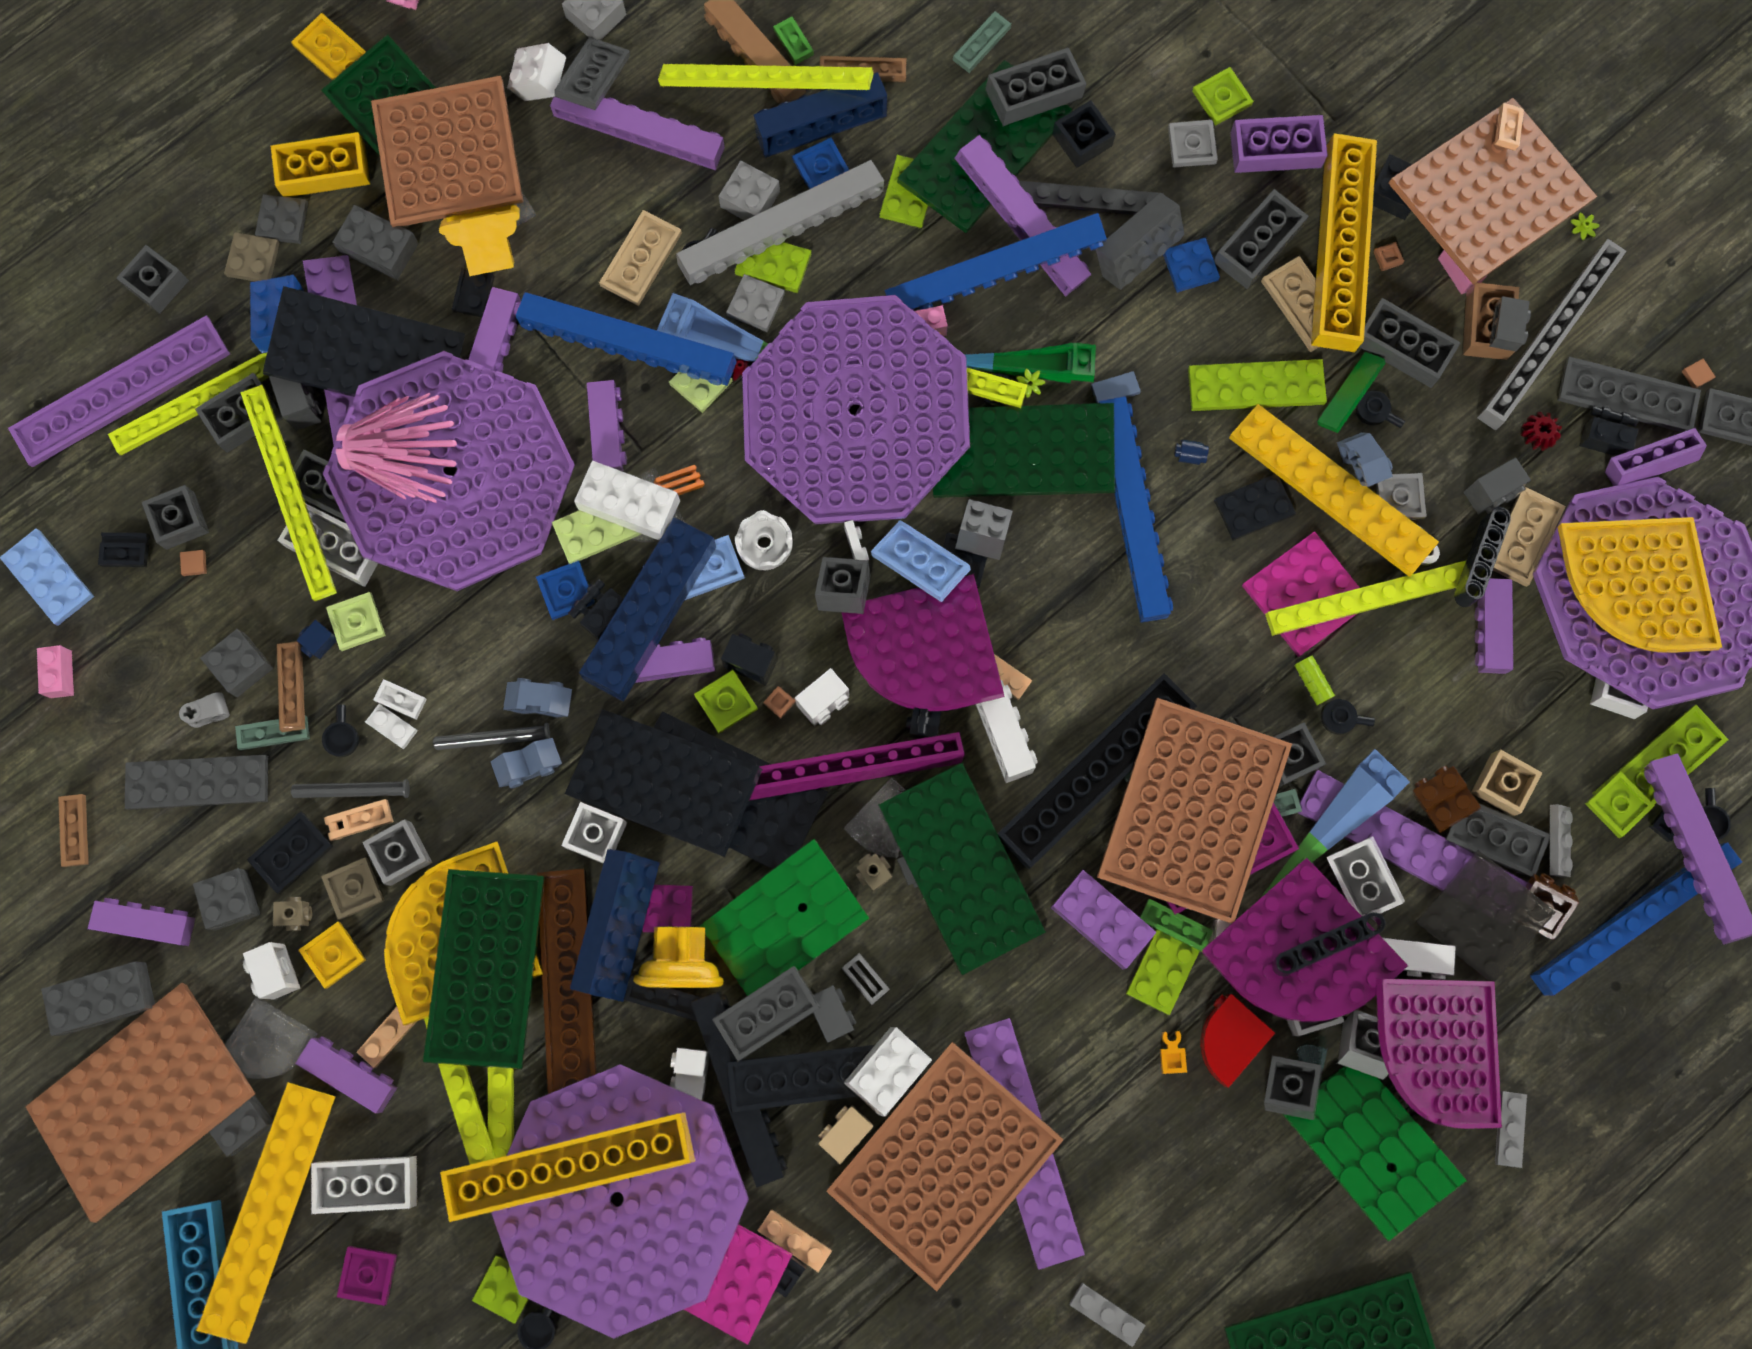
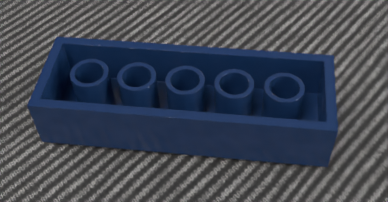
(818, 116)
(615, 925)

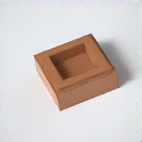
(1388, 256)
(1698, 374)
(193, 562)
(779, 702)

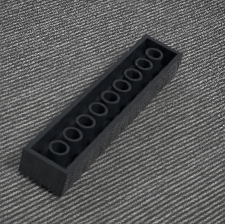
(1086, 778)

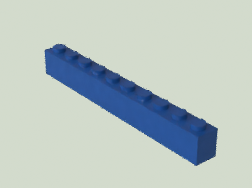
(1001, 264)
(626, 339)
(1137, 519)
(1621, 929)

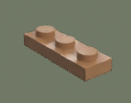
(73, 830)

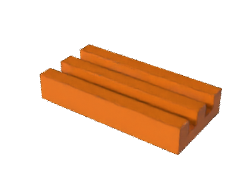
(677, 474)

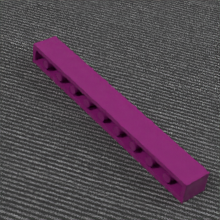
(859, 765)

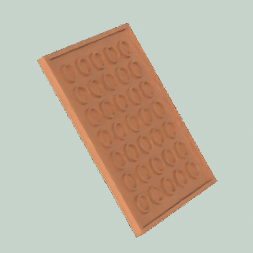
(1490, 199)
(1194, 810)
(139, 1102)
(944, 1166)

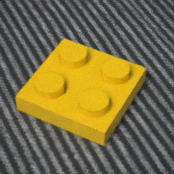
(332, 955)

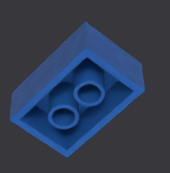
(264, 305)

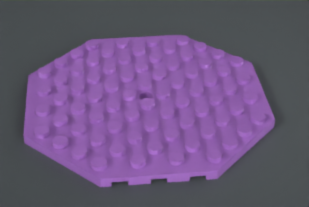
(909, 419)
(504, 485)
(1642, 674)
(653, 1251)

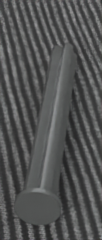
(492, 737)
(351, 789)

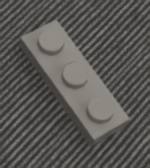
(1560, 841)
(1511, 1135)
(1107, 1314)

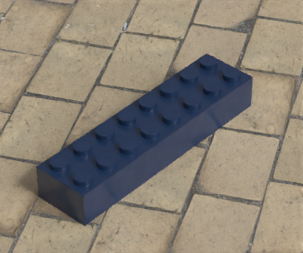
(648, 609)

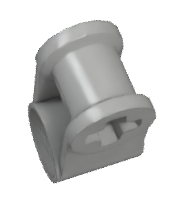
(208, 709)

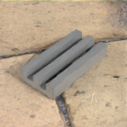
(877, 994)

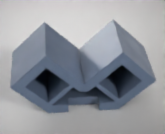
(1366, 457)
(539, 698)
(521, 765)

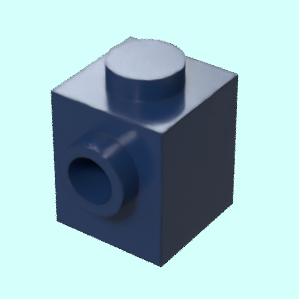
(316, 640)

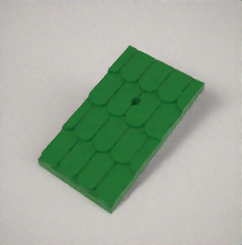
(766, 932)
(1377, 1151)

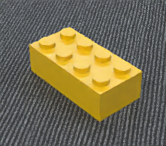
(320, 165)

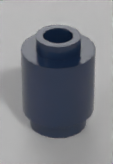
(1191, 452)

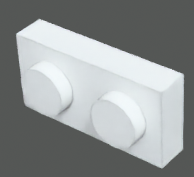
(854, 535)
(400, 699)
(391, 726)

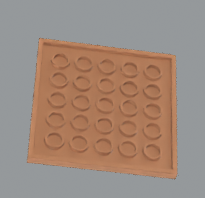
(447, 151)

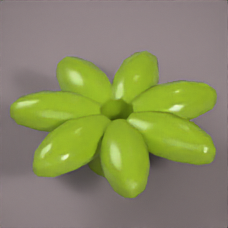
(1584, 226)
(1035, 382)

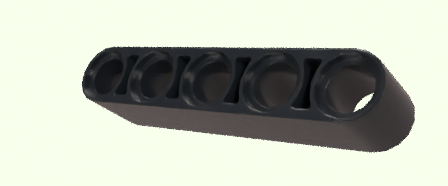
(1482, 557)
(1338, 938)

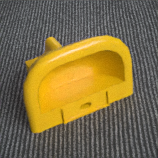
(483, 237)
(678, 960)

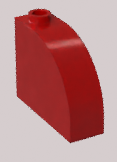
(1231, 1039)

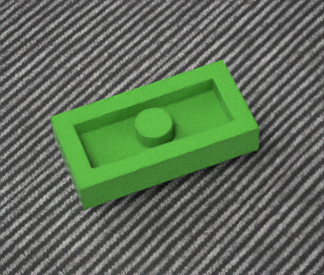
(793, 40)

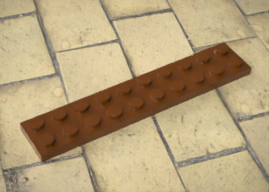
(566, 1011)

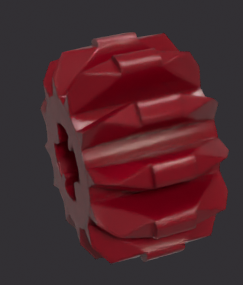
(1544, 423)

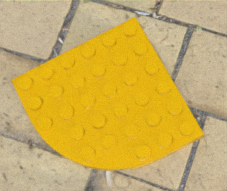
(1643, 582)
(415, 931)

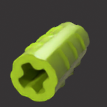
(1314, 680)

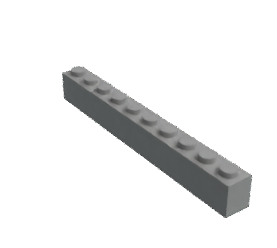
(780, 222)
(1551, 334)

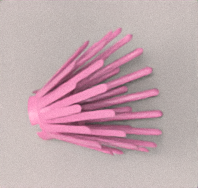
(368, 448)

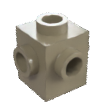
(876, 880)
(292, 914)

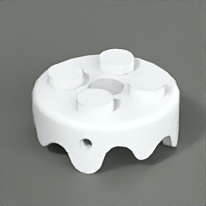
(764, 525)

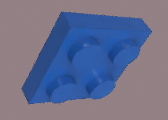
(820, 163)
(1191, 265)
(563, 588)

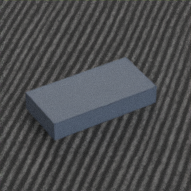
(1116, 387)

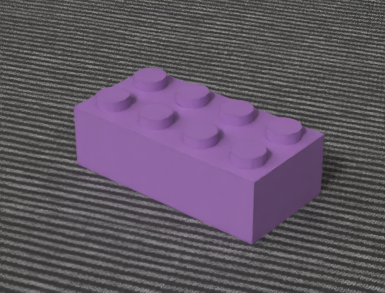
(1278, 143)
(1103, 920)

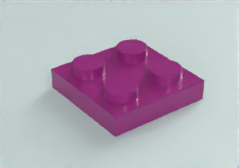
(669, 907)
(367, 1275)

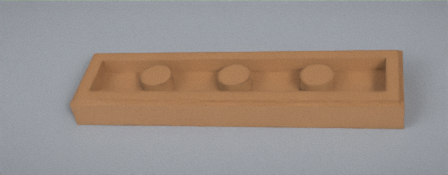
(888, 68)
(290, 687)

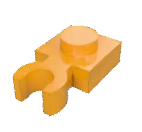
(1173, 1058)

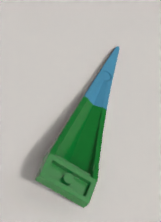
(1055, 363)

